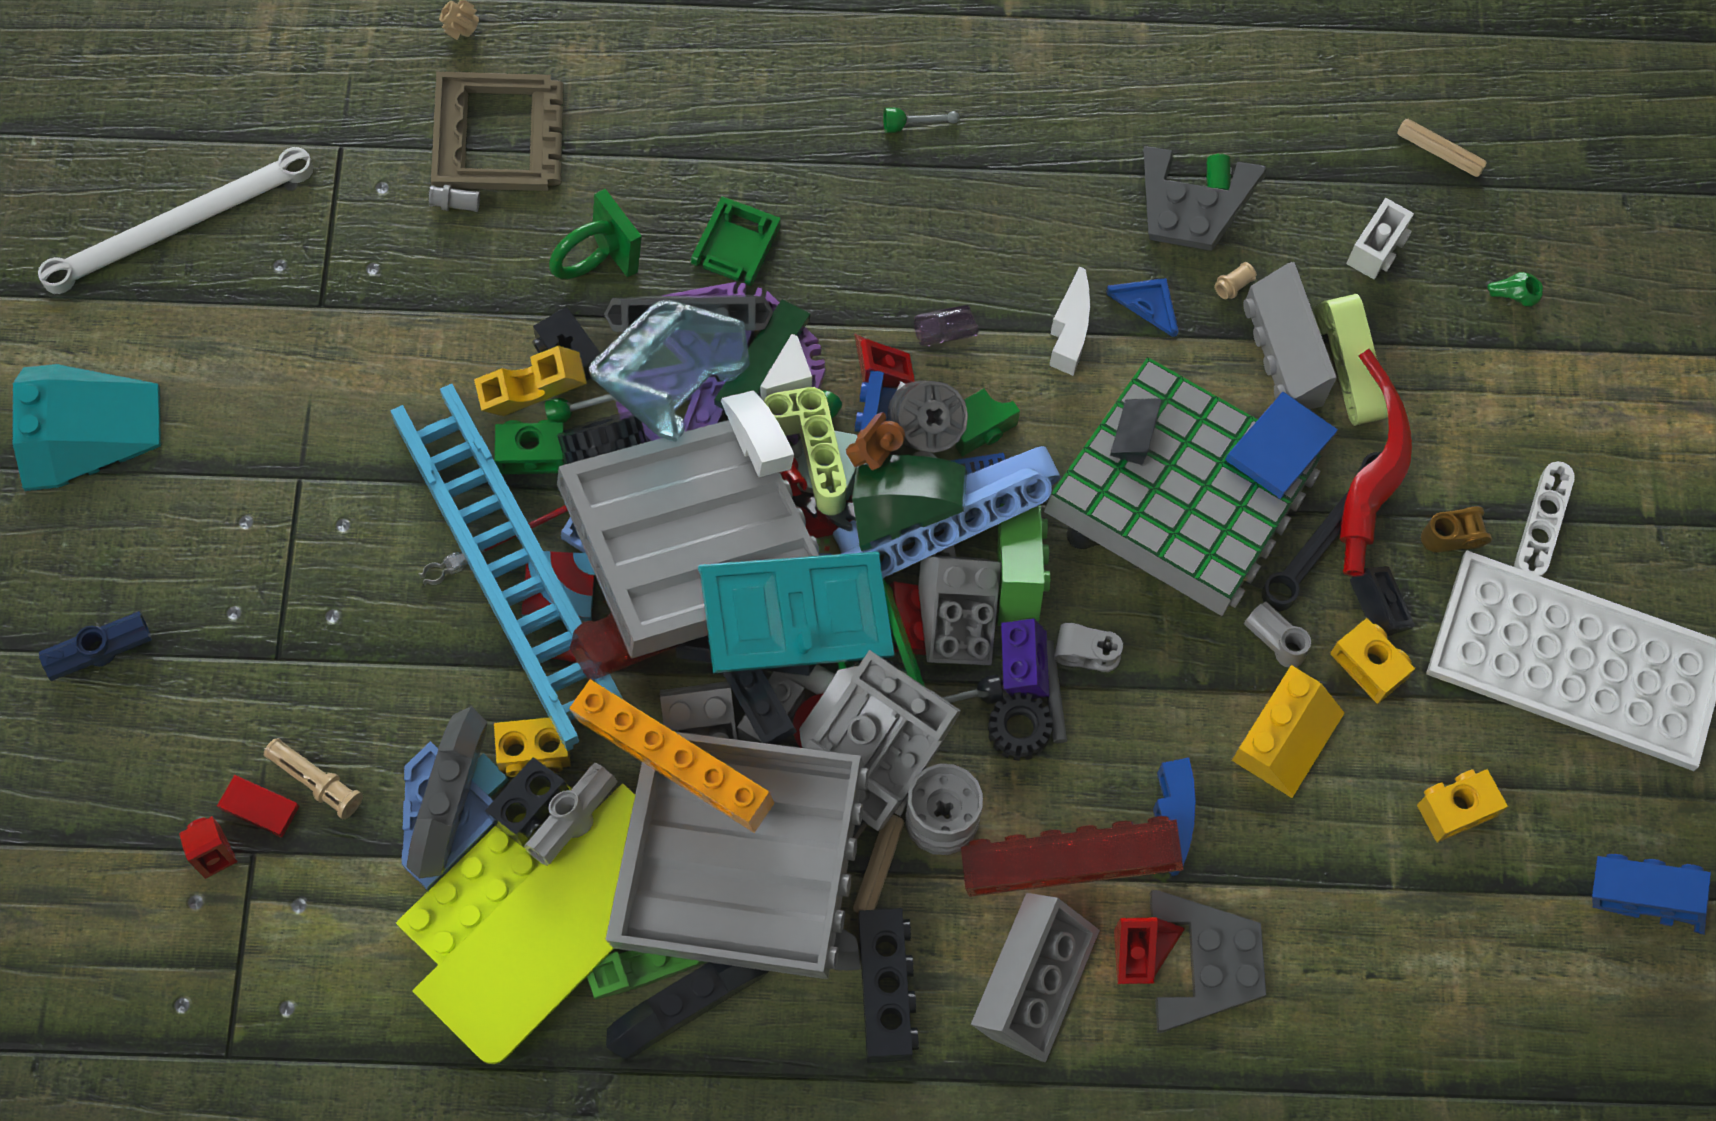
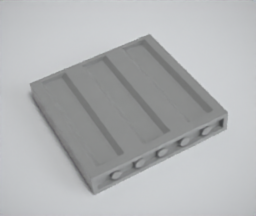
(663, 512)
(738, 897)

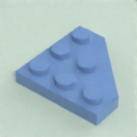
(473, 822)

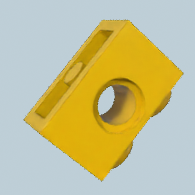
(1375, 679)
(1446, 818)

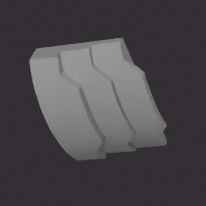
(885, 721)

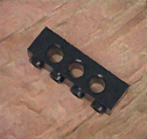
(882, 1043)

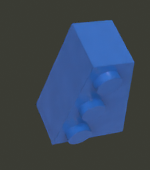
(1652, 890)

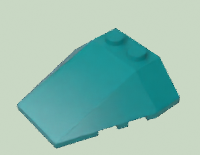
(79, 421)

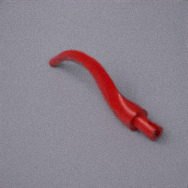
(1377, 479)

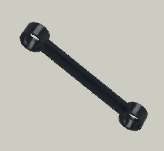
(1310, 552)

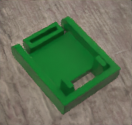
(732, 248)

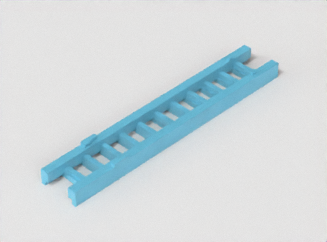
(485, 574)

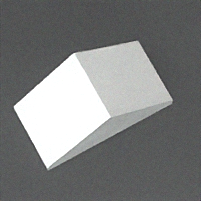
(788, 371)

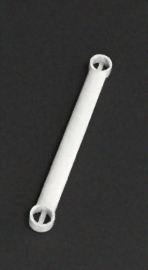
(175, 220)

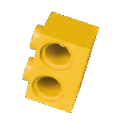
(532, 736)

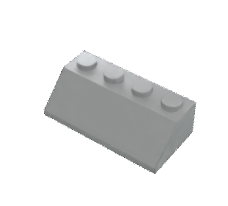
(1290, 337)
(1035, 976)

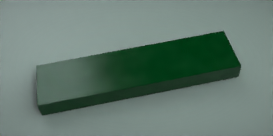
(765, 349)

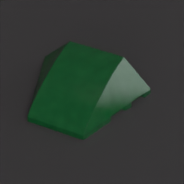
(906, 493)

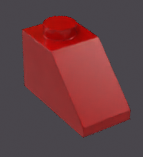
(207, 847)

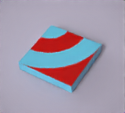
(576, 578)

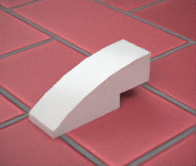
(1071, 325)
(758, 433)

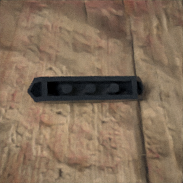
(677, 1006)

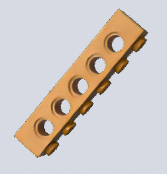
(672, 755)

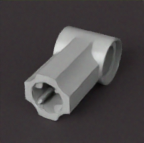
(1276, 632)

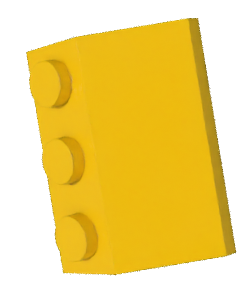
(1290, 732)

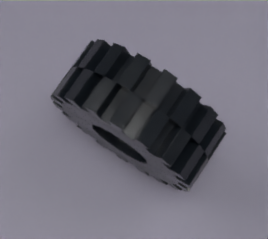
(601, 437)

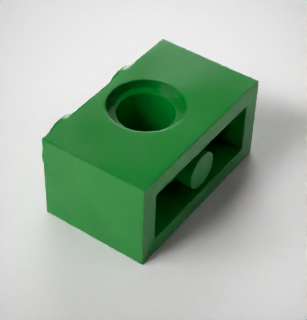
(514, 459)

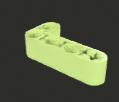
(1350, 336)
(817, 451)

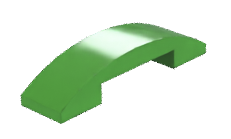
(634, 970)

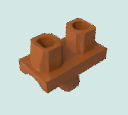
(876, 442)

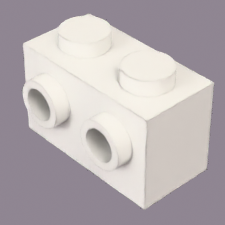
(1380, 238)

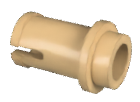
(1229, 284)

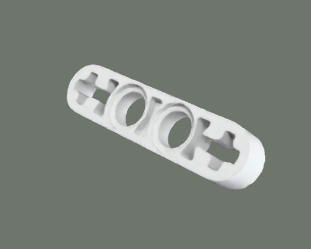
(1548, 522)

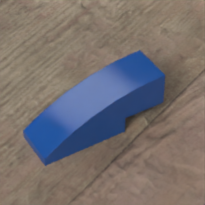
(1178, 801)

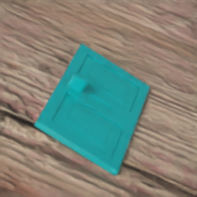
(795, 611)

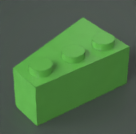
(1022, 566)

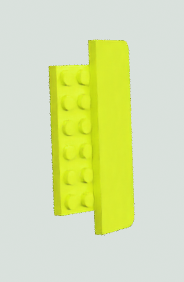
(517, 931)

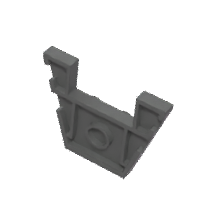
(1190, 212)
(1224, 960)

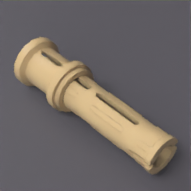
(324, 786)

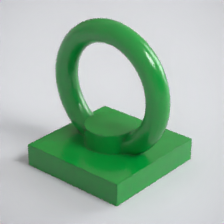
(613, 235)

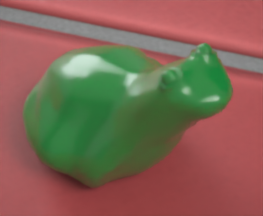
(1521, 287)

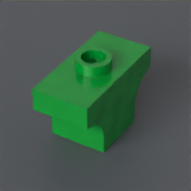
(986, 421)

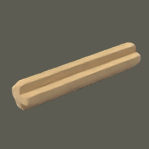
(1441, 147)
(879, 865)

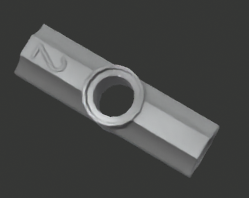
(570, 814)

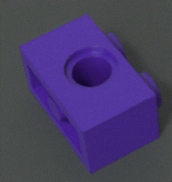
(1025, 658)

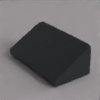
(1135, 429)
(1382, 600)

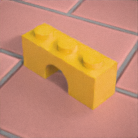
(512, 390)

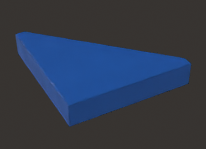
(1148, 300)

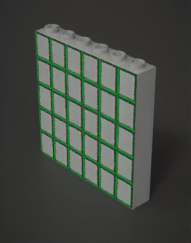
(1187, 508)

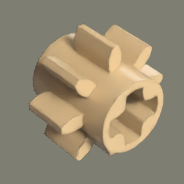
(459, 19)

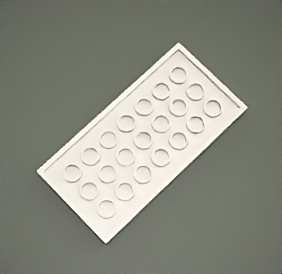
(1578, 660)

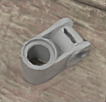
(1084, 648)

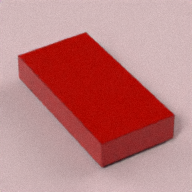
(258, 806)

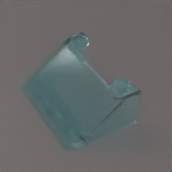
(667, 359)

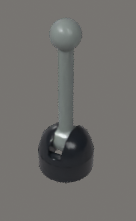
(988, 690)

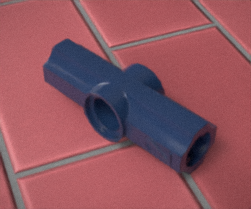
(75, 653)

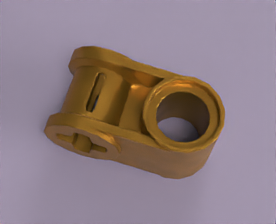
(1462, 529)

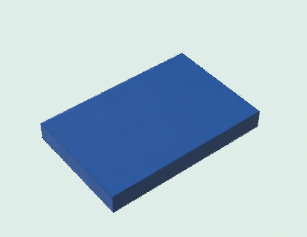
(1281, 445)

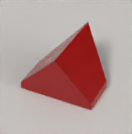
(882, 358)
(1143, 948)

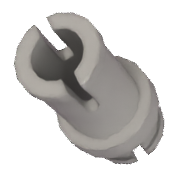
(454, 198)

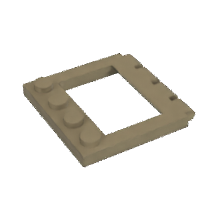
(451, 131)

